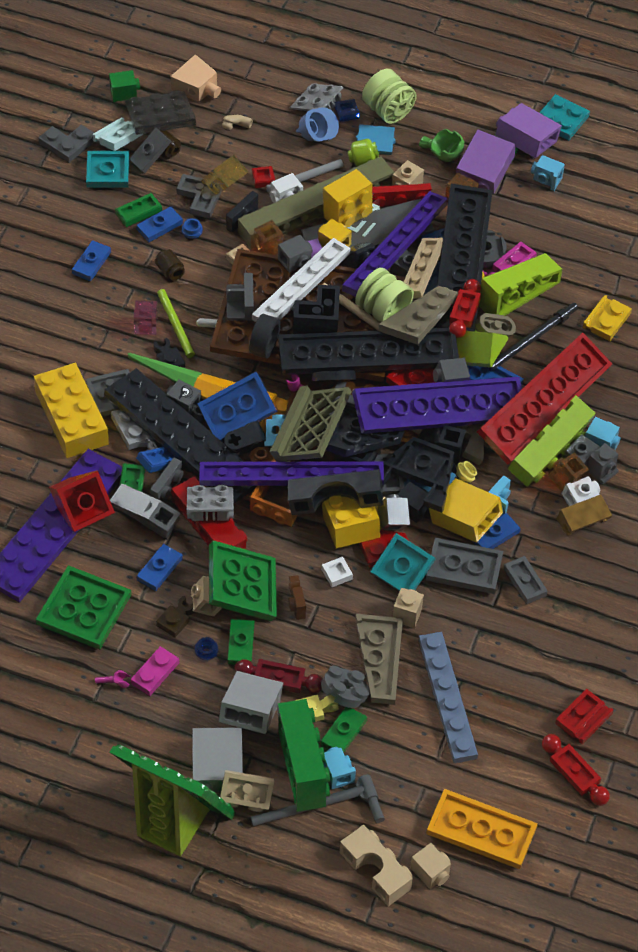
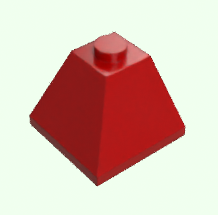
(82, 500)

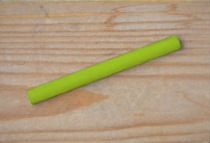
(175, 323)

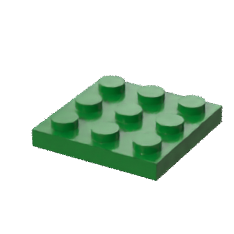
(242, 581)
(83, 607)

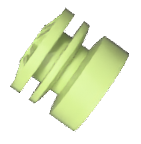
(389, 96)
(383, 294)

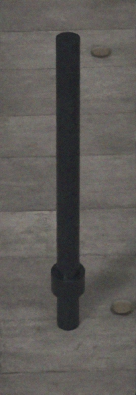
(558, 318)

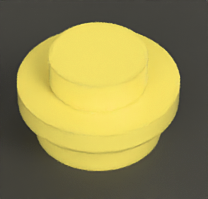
(466, 471)

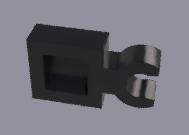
(168, 355)

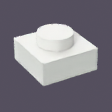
(337, 572)

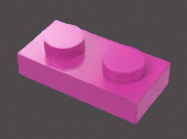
(513, 257)
(155, 671)

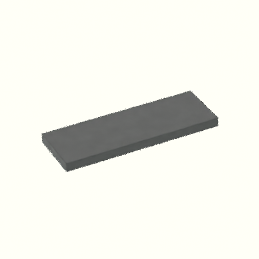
(385, 219)

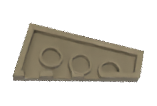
(420, 316)
(380, 652)

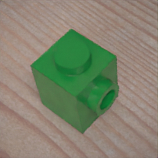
(123, 85)

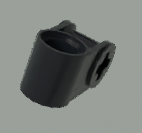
(246, 437)

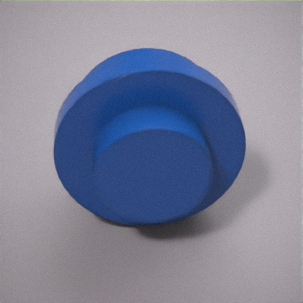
(192, 228)

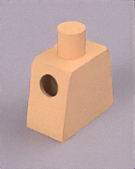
(196, 80)

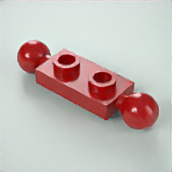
(465, 308)
(575, 769)

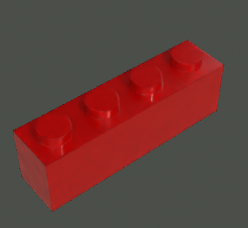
(209, 530)

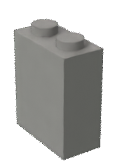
(250, 702)
(214, 753)

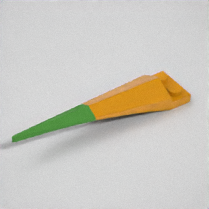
(206, 383)

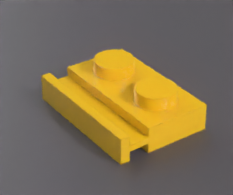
(607, 318)

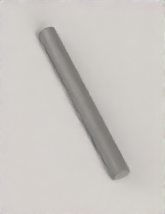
(315, 172)

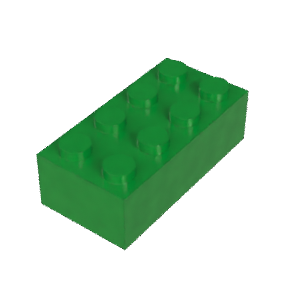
(303, 755)

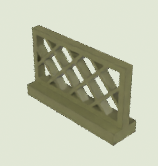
(299, 420)

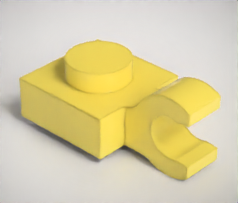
(321, 706)

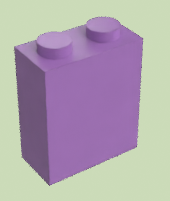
(528, 130)
(486, 160)

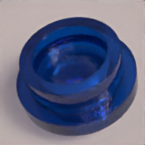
(206, 643)

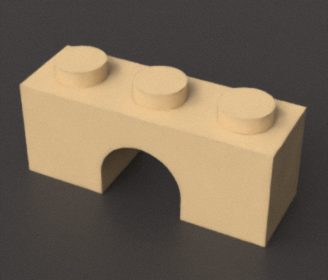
(365, 848)

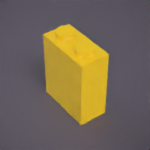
(468, 511)

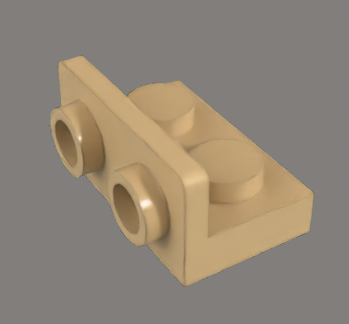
(247, 790)

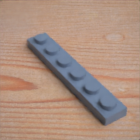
(448, 697)

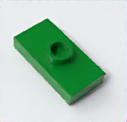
(138, 210)
(133, 476)
(240, 640)
(344, 729)

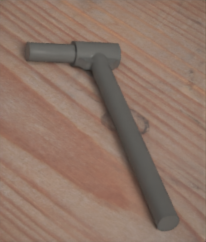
(364, 789)

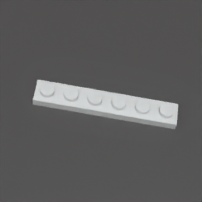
(304, 280)

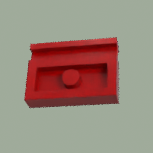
(584, 716)

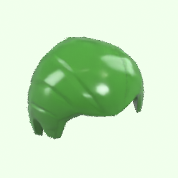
(445, 145)

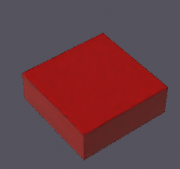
(263, 176)

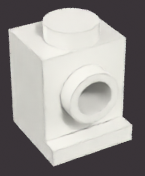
(285, 187)
(573, 491)

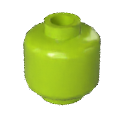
(363, 151)

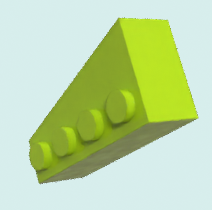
(518, 284)
(552, 442)

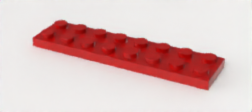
(544, 398)

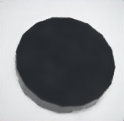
(342, 375)

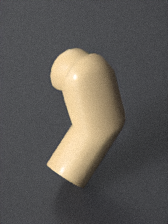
(239, 120)

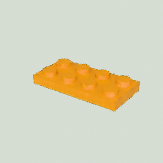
(482, 828)

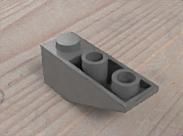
(146, 510)

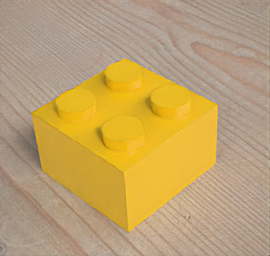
(348, 198)
(349, 522)

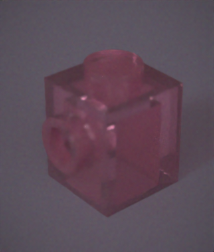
(145, 317)

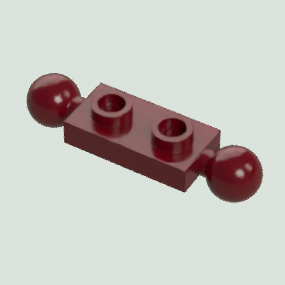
(291, 676)

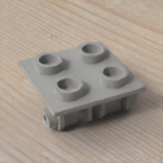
(317, 97)
(210, 499)

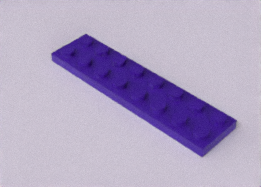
(432, 404)
(47, 532)

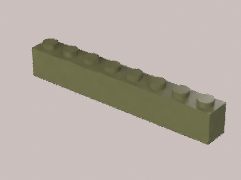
(307, 205)

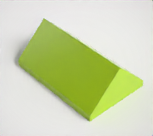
(480, 347)

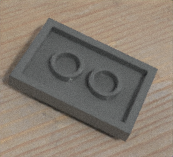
(465, 565)

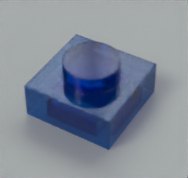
(346, 110)

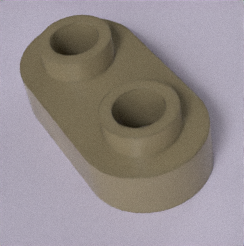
(495, 324)

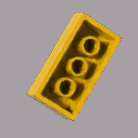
(71, 410)

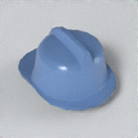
(318, 125)

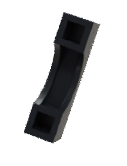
(310, 492)

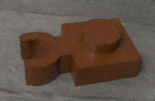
(297, 601)

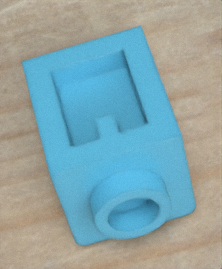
(502, 490)

